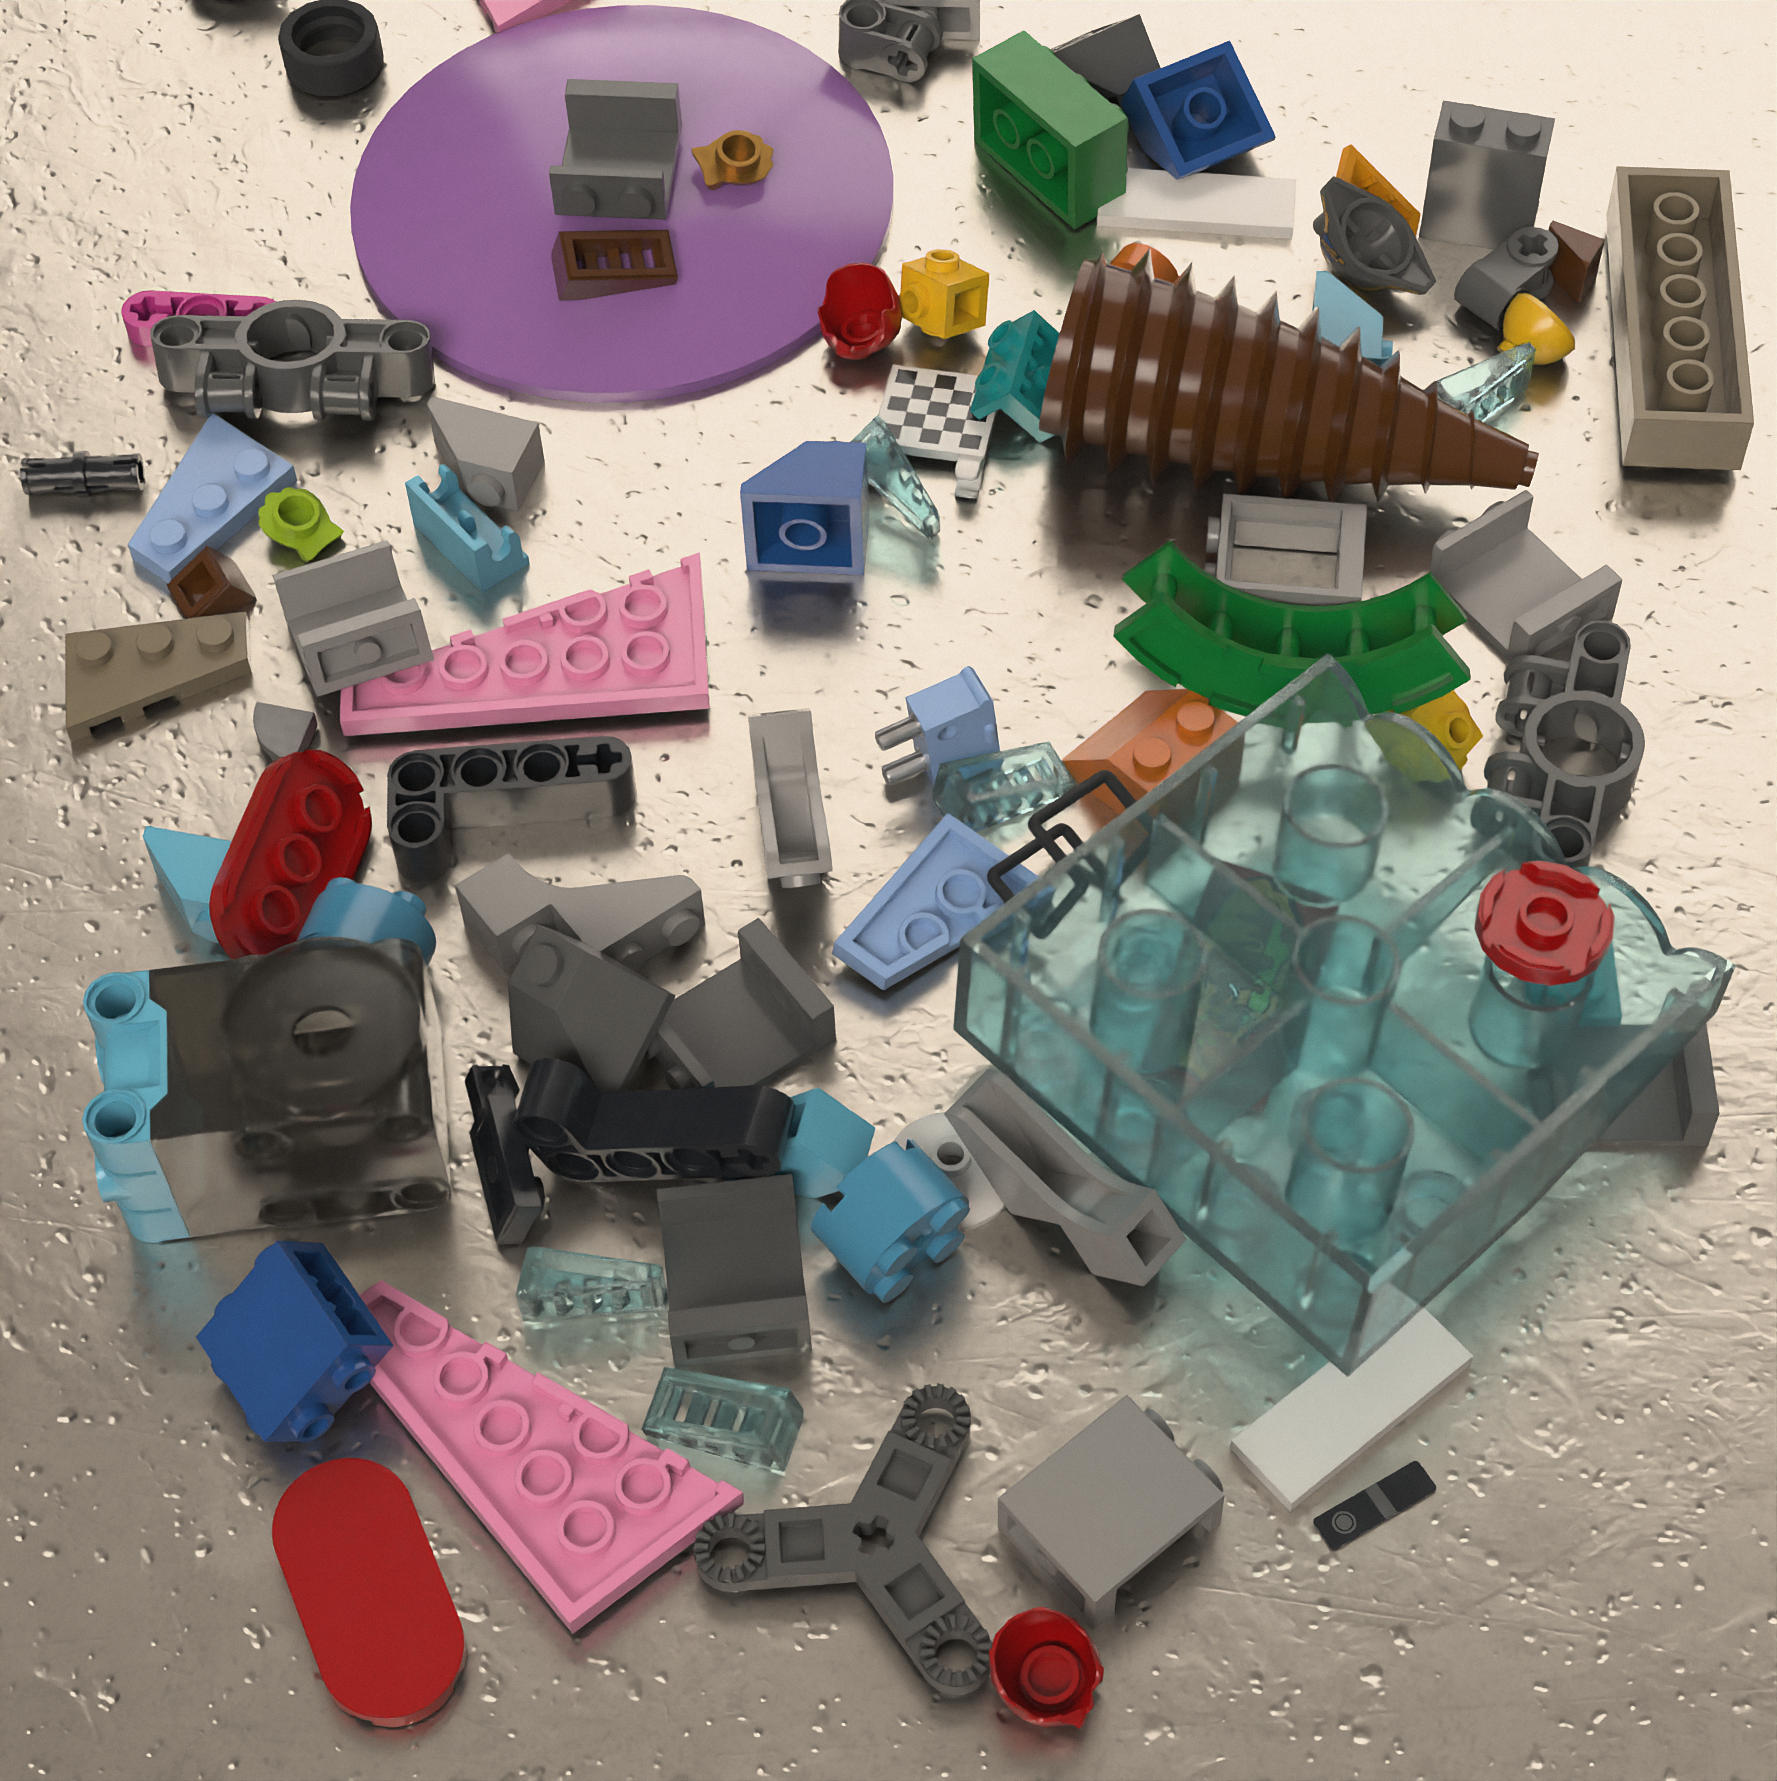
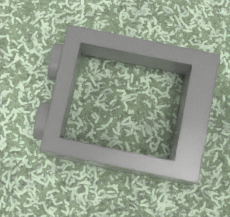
(1295, 526)

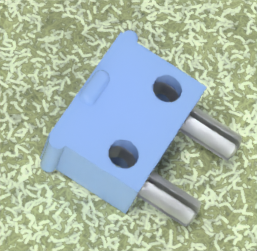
(946, 725)

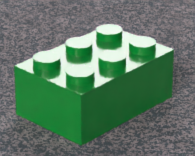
(1049, 128)

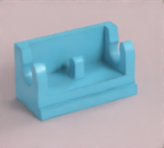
(464, 531)

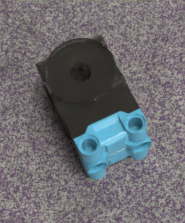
(270, 1090)

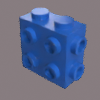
(293, 1342)

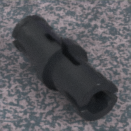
(82, 474)

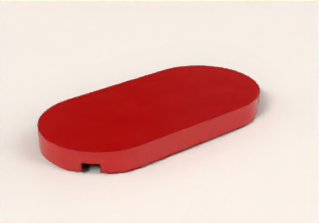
(290, 843)
(369, 1592)

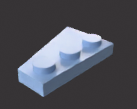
(208, 498)
(927, 905)

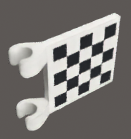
(933, 420)

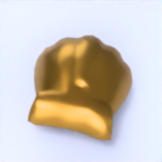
(734, 159)

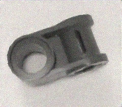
(881, 38)
(1512, 268)

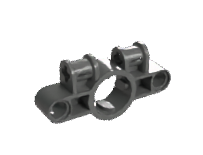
(231, 369)
(1572, 702)

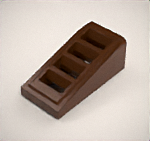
(596, 282)

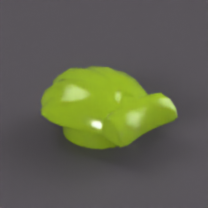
(298, 522)

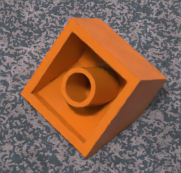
(1148, 742)

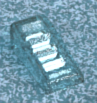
(1490, 383)
(896, 479)
(962, 792)
(581, 1285)
(764, 1435)

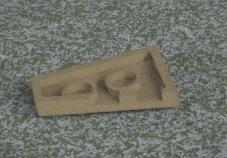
(137, 665)

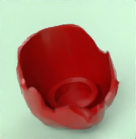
(859, 311)
(1046, 1668)

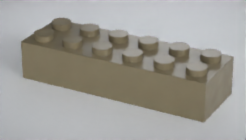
(1678, 319)

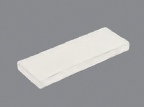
(1204, 204)
(1339, 1417)

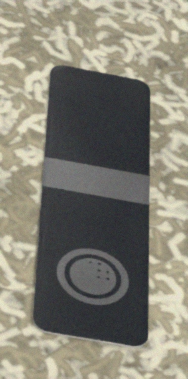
(1374, 1504)

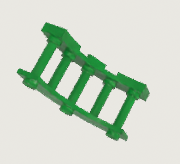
(1250, 648)

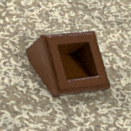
(1576, 259)
(210, 586)

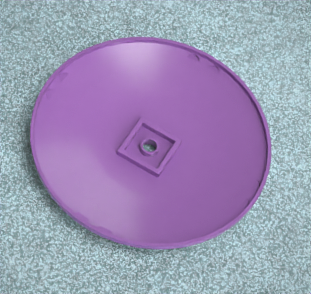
(463, 220)

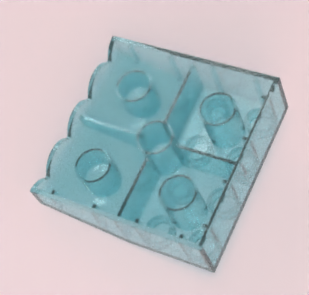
(1292, 1024)

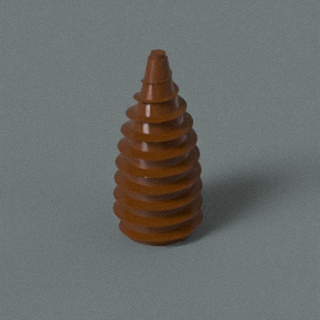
(1250, 395)

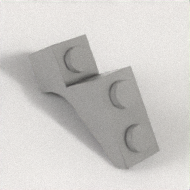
(789, 797)
(618, 919)
(1047, 1177)

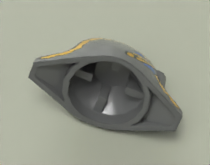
(1369, 241)

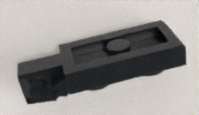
(501, 1156)

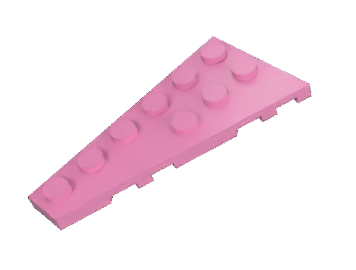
(558, 661)
(543, 1469)

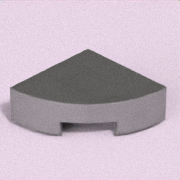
(283, 729)

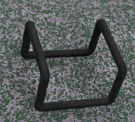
(1046, 839)

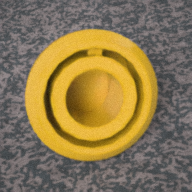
(1535, 323)

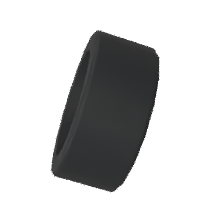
(335, 73)

